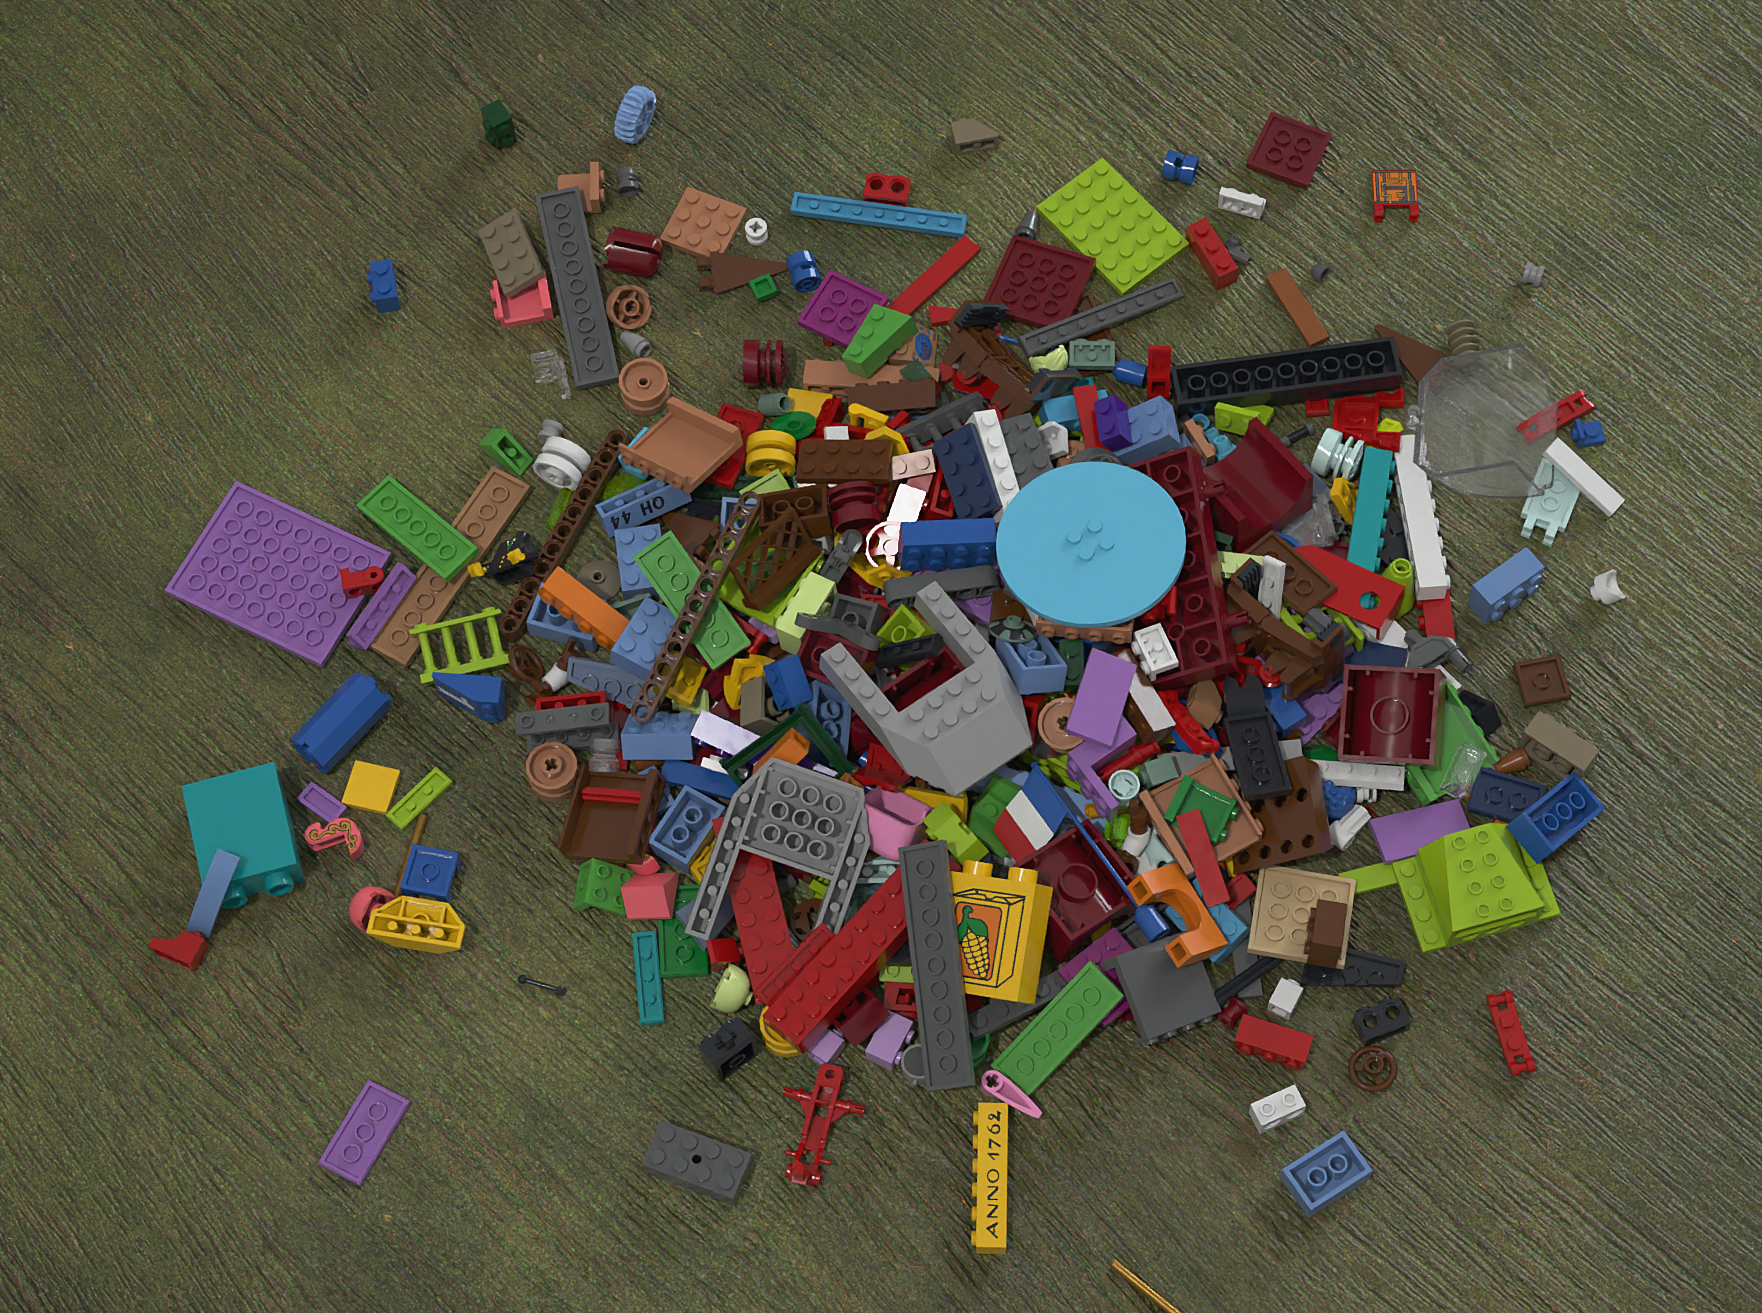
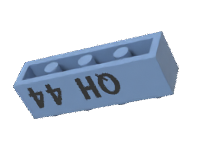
(639, 505)

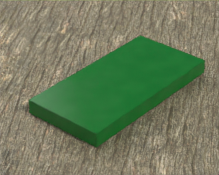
(678, 950)

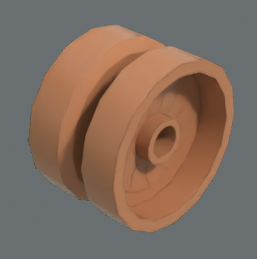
(644, 386)
(1051, 725)
(552, 771)

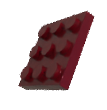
(1288, 150)

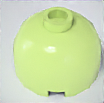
(732, 990)

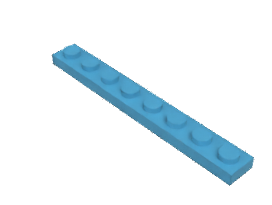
(878, 215)

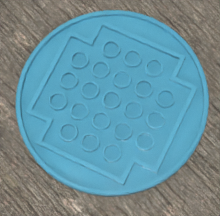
(1091, 544)

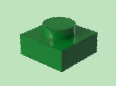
(763, 288)

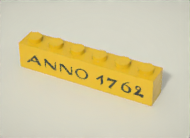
(991, 1178)

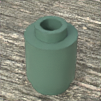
(774, 404)

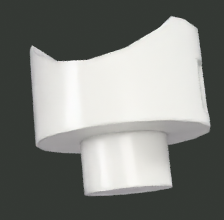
(1606, 588)

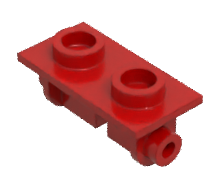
(831, 411)

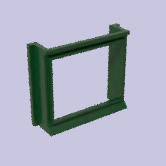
(811, 725)

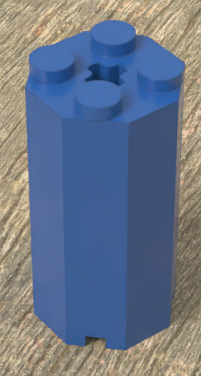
(341, 722)

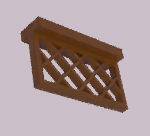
(781, 573)

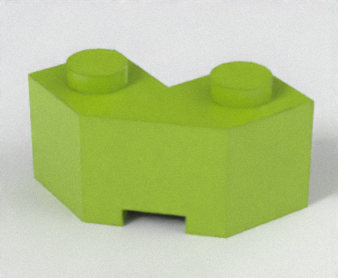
(961, 842)

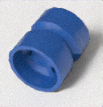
(1187, 164)
(803, 271)

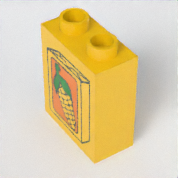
(1000, 930)

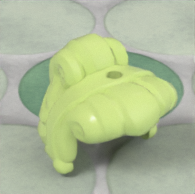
(1054, 361)

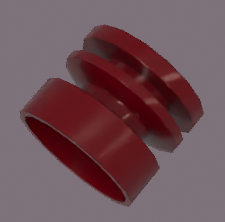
(763, 363)
(854, 506)

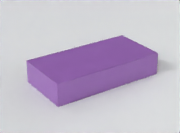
(321, 803)

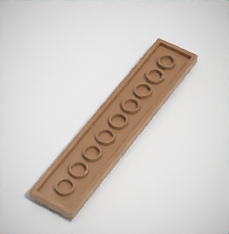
(430, 596)

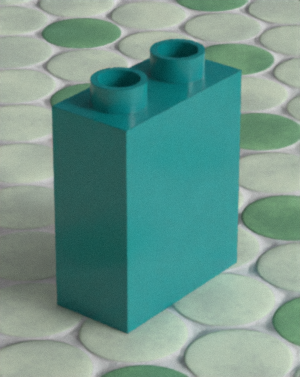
(252, 820)

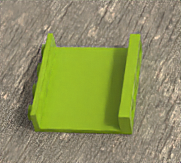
(732, 595)

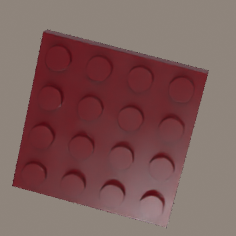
(1040, 281)

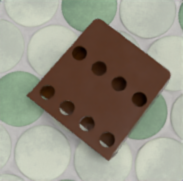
(1291, 823)

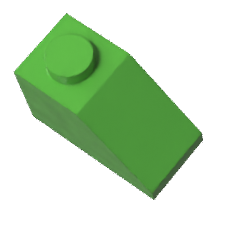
(506, 451)

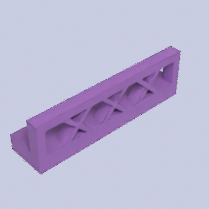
(380, 607)

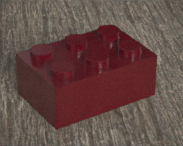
(818, 642)

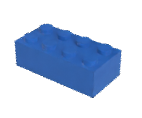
(946, 544)
(1555, 817)

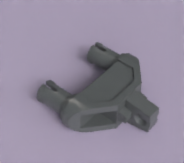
(842, 555)
(1433, 650)

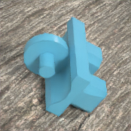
(1220, 442)

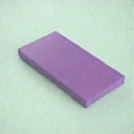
(1100, 698)
(1405, 832)
(364, 1133)

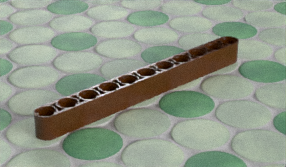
(565, 524)
(696, 619)

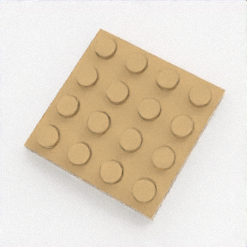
(1284, 906)

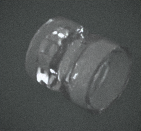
(604, 755)

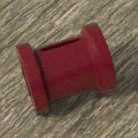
(1232, 1013)

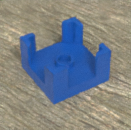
(430, 873)

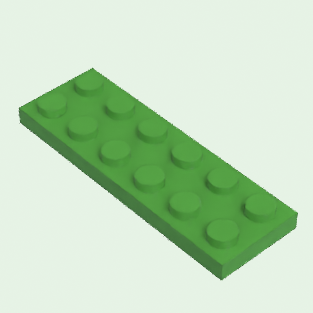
(418, 528)
(673, 578)
(1059, 1029)

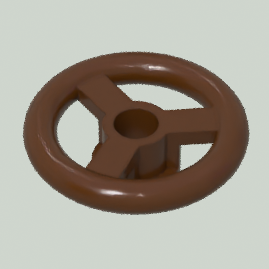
(523, 667)
(1376, 1060)

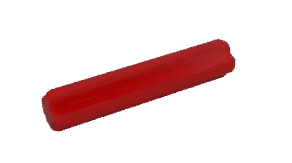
(611, 795)

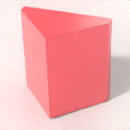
(650, 896)

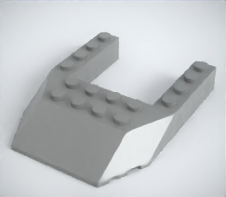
(956, 729)
(794, 821)

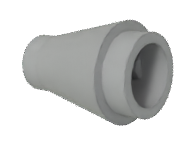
(637, 345)

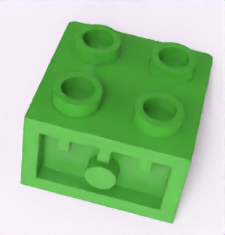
(983, 819)
(600, 886)

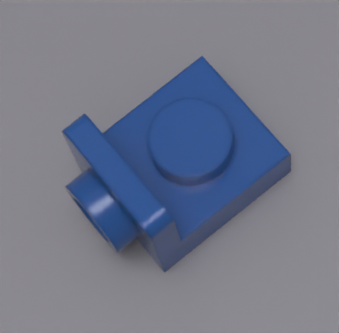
(1587, 434)

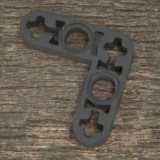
(840, 627)

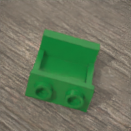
(1213, 806)

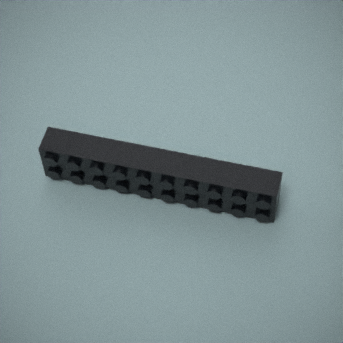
(1287, 376)

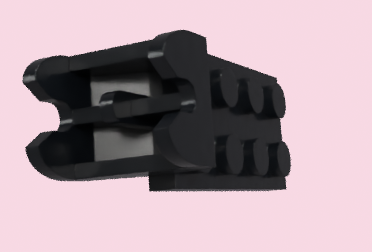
(1253, 741)

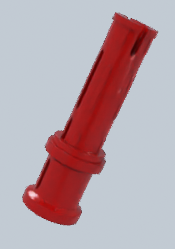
(1135, 756)

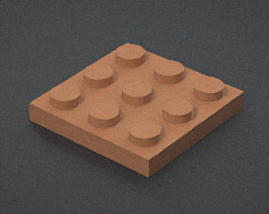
(703, 224)

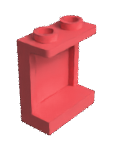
(525, 307)

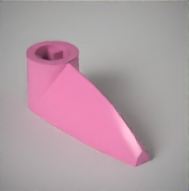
(1008, 1093)

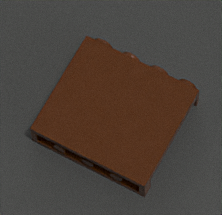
(611, 829)

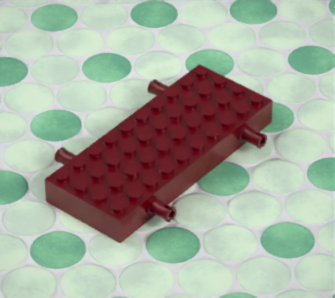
(1201, 626)

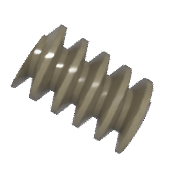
(1462, 337)

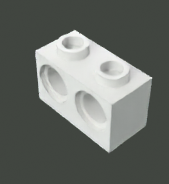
(1277, 1109)

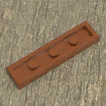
(1297, 308)

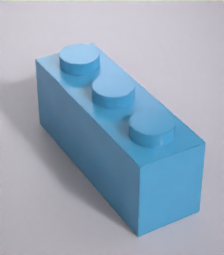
(1063, 411)

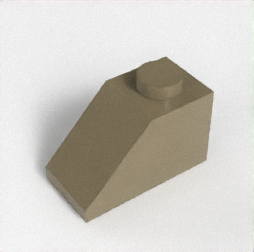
(972, 136)

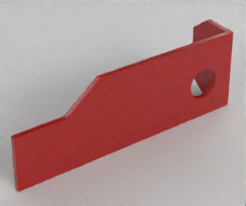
(1352, 584)

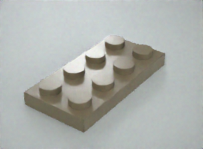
(511, 253)

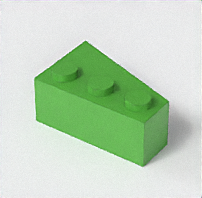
(877, 339)

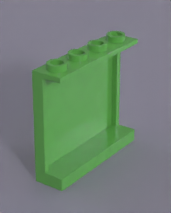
(1457, 730)

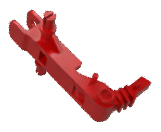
(816, 1128)

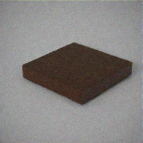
(1541, 681)

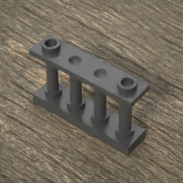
(941, 421)
(567, 726)

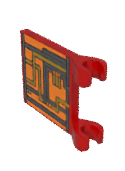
(1395, 190)

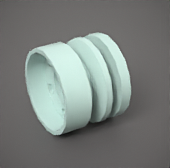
(1337, 456)

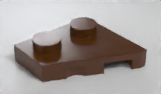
(1004, 606)

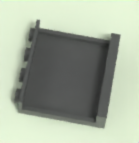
(1162, 993)

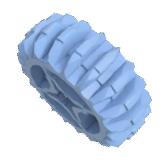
(635, 114)

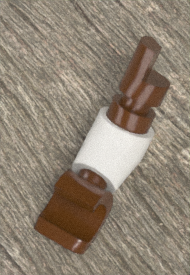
(555, 677)
(1137, 836)

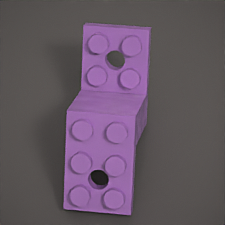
(1090, 758)

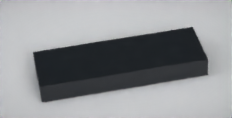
(909, 651)

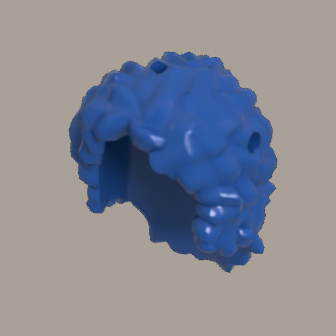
(1338, 799)

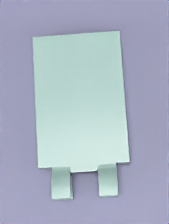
(1552, 509)

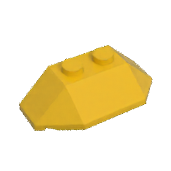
(417, 925)

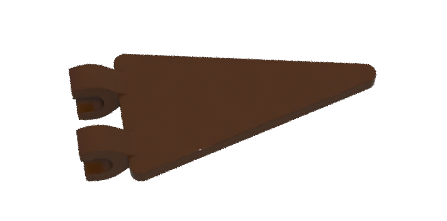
(733, 271)
(1413, 355)
(692, 532)

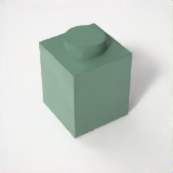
(1157, 772)

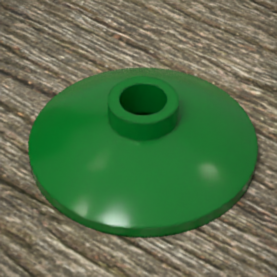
(796, 423)

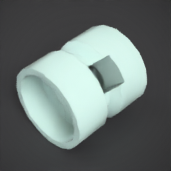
(1124, 787)

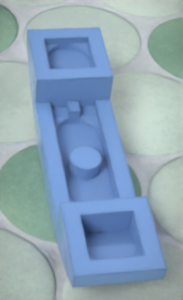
(213, 893)

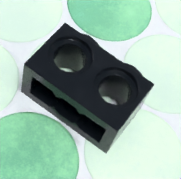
(1384, 1026)

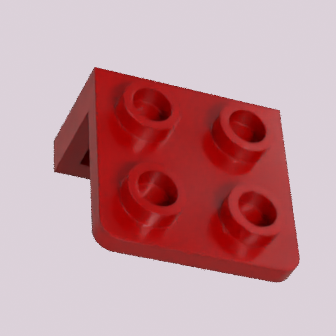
(882, 770)

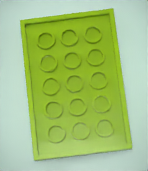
(1113, 224)

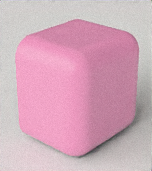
(894, 821)

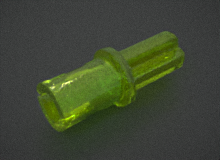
(558, 507)

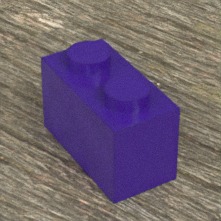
(1113, 423)

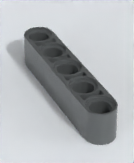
(956, 583)

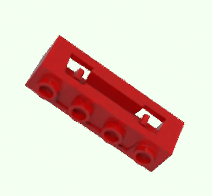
(898, 1000)

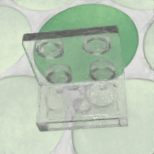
(548, 367)
(1313, 526)

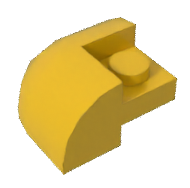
(743, 671)

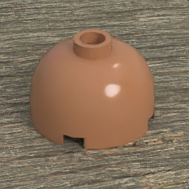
(628, 306)

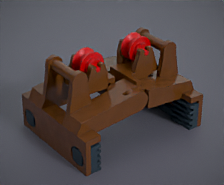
(983, 353)
(1287, 654)

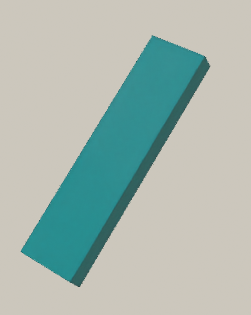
(648, 978)

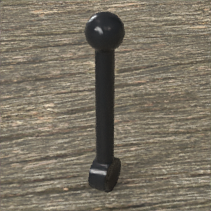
(560, 989)

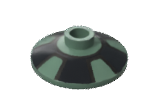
(1012, 629)

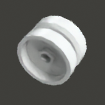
(561, 463)

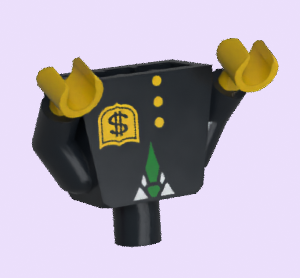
(512, 561)

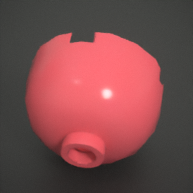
(364, 902)

